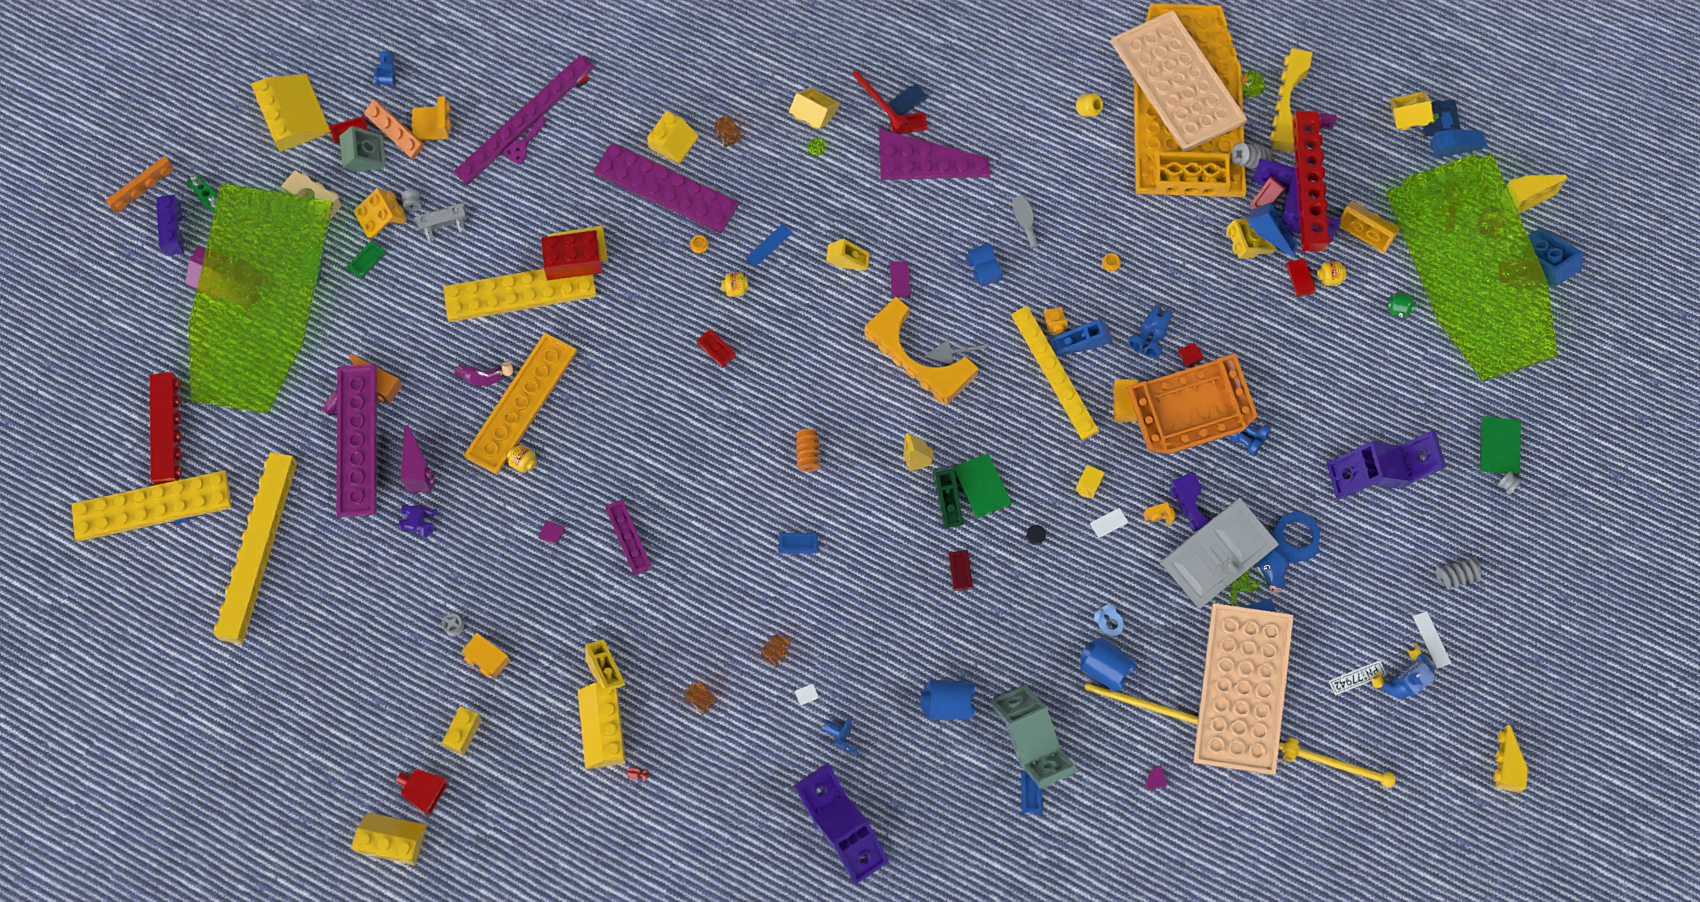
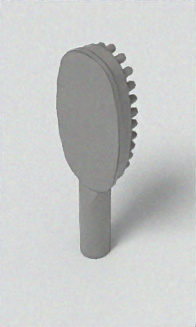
(1025, 218)

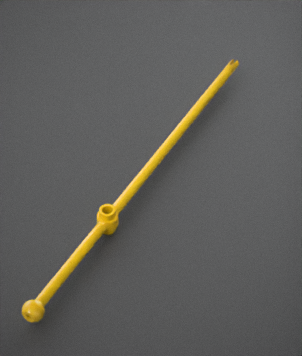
(1289, 749)

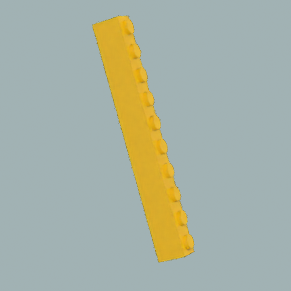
(255, 549)

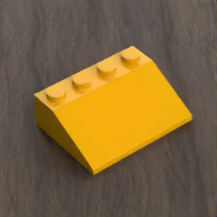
(290, 110)

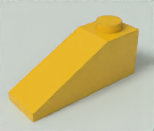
(916, 452)
(603, 665)

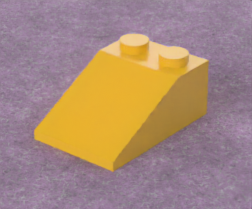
(1534, 189)

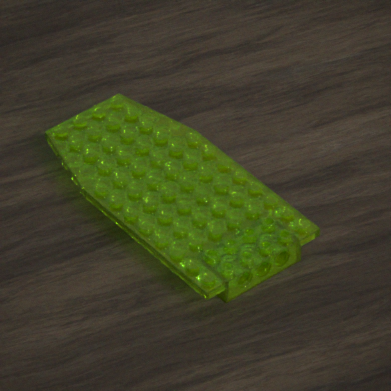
(1477, 265)
(254, 295)

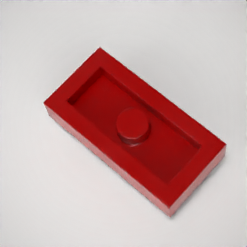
(716, 348)

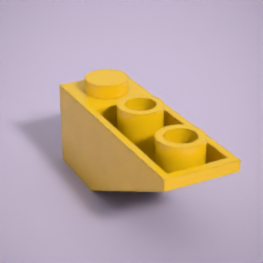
(1511, 769)

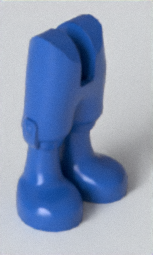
(1152, 325)
(1259, 434)

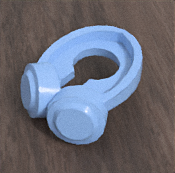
(1109, 610)

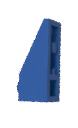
(1456, 142)
(1271, 228)
(1082, 338)

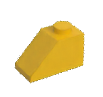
(847, 255)

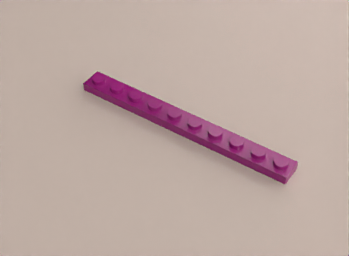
(523, 119)

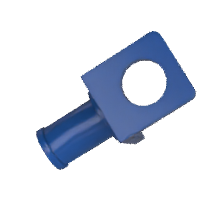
(841, 733)

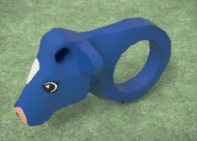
(1276, 562)

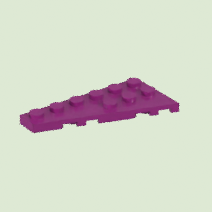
(917, 159)

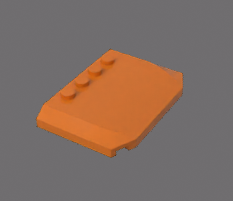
(1193, 406)

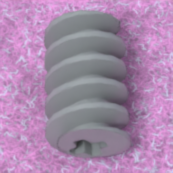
(1248, 155)
(1459, 572)

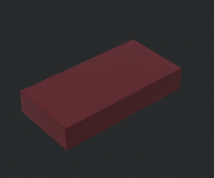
(960, 570)

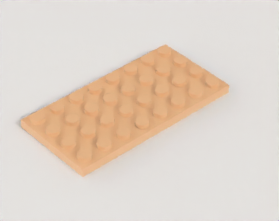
(1178, 81)
(1243, 689)

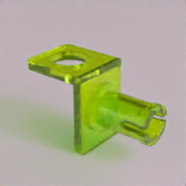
(1242, 585)

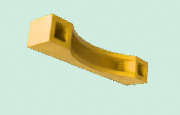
(1297, 68)

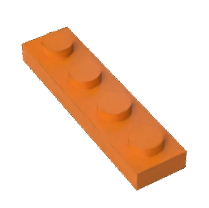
(394, 128)
(140, 184)

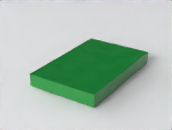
(1500, 445)
(982, 486)

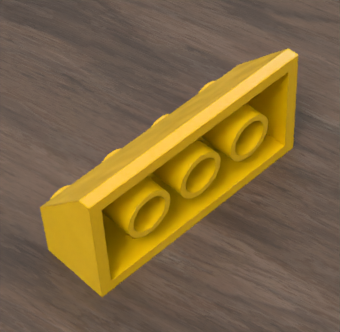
(601, 726)

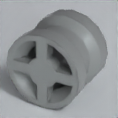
(411, 200)
(1509, 483)
(450, 621)

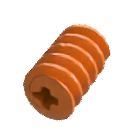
(807, 450)

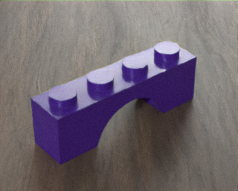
(1185, 491)

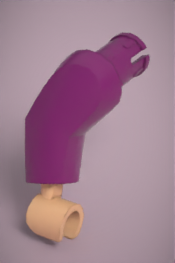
(483, 378)

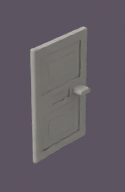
(1219, 553)

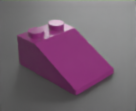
(414, 469)

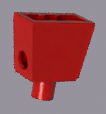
(422, 789)

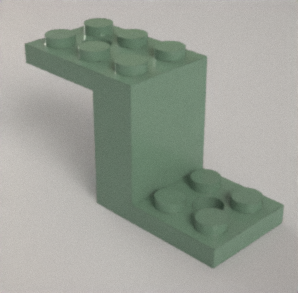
(1033, 736)

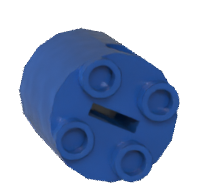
(1106, 663)
(948, 700)

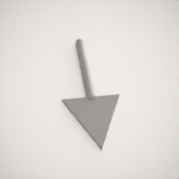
(944, 353)

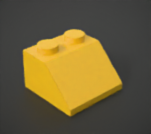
(813, 107)
(1411, 110)
(672, 137)

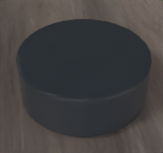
(1036, 535)

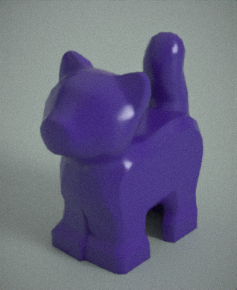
(415, 521)

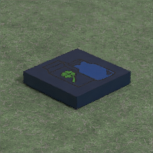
(1444, 117)

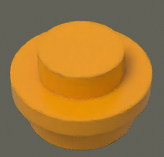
(699, 244)
(1111, 262)

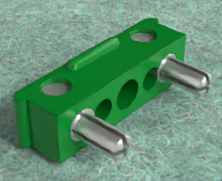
(205, 194)

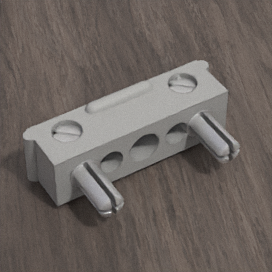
(441, 218)

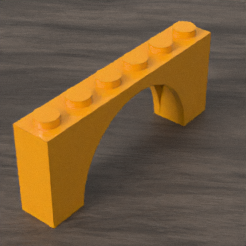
(941, 381)

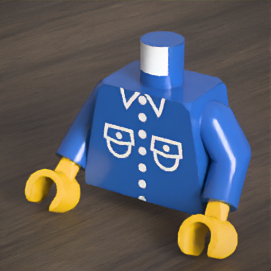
(1411, 679)

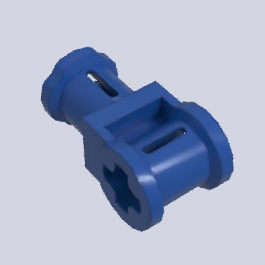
(385, 70)

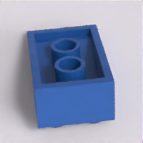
(1556, 256)

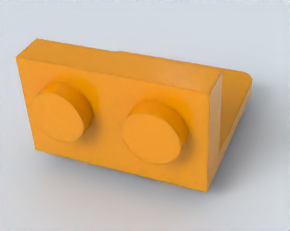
(432, 122)
(378, 211)

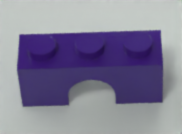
(169, 234)

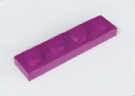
(628, 537)

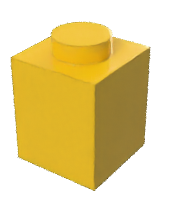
(1089, 481)

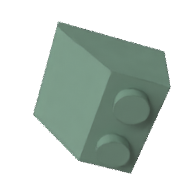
(362, 150)

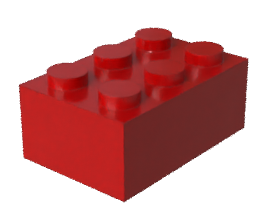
(571, 255)

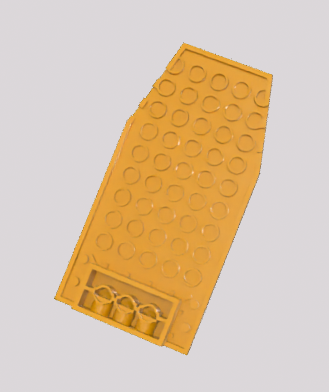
(1208, 168)

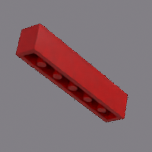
(165, 428)

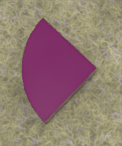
(1156, 779)

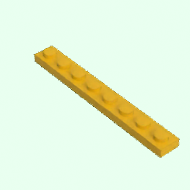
(1055, 373)

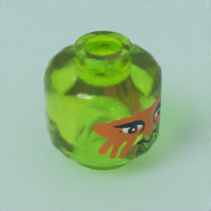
(1252, 83)

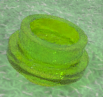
(816, 147)

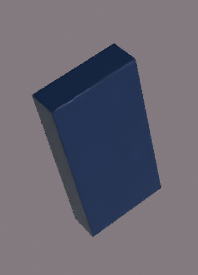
(908, 100)

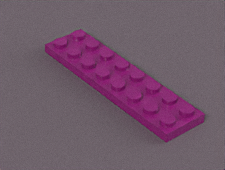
(666, 188)
(356, 441)

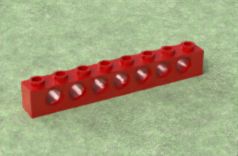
(1310, 240)

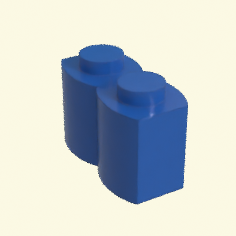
(984, 264)

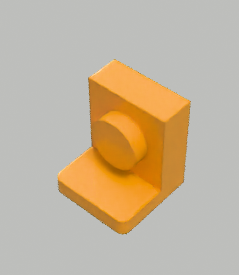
(1055, 320)
(1157, 512)

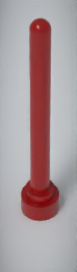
(899, 122)

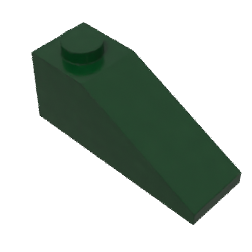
(948, 496)

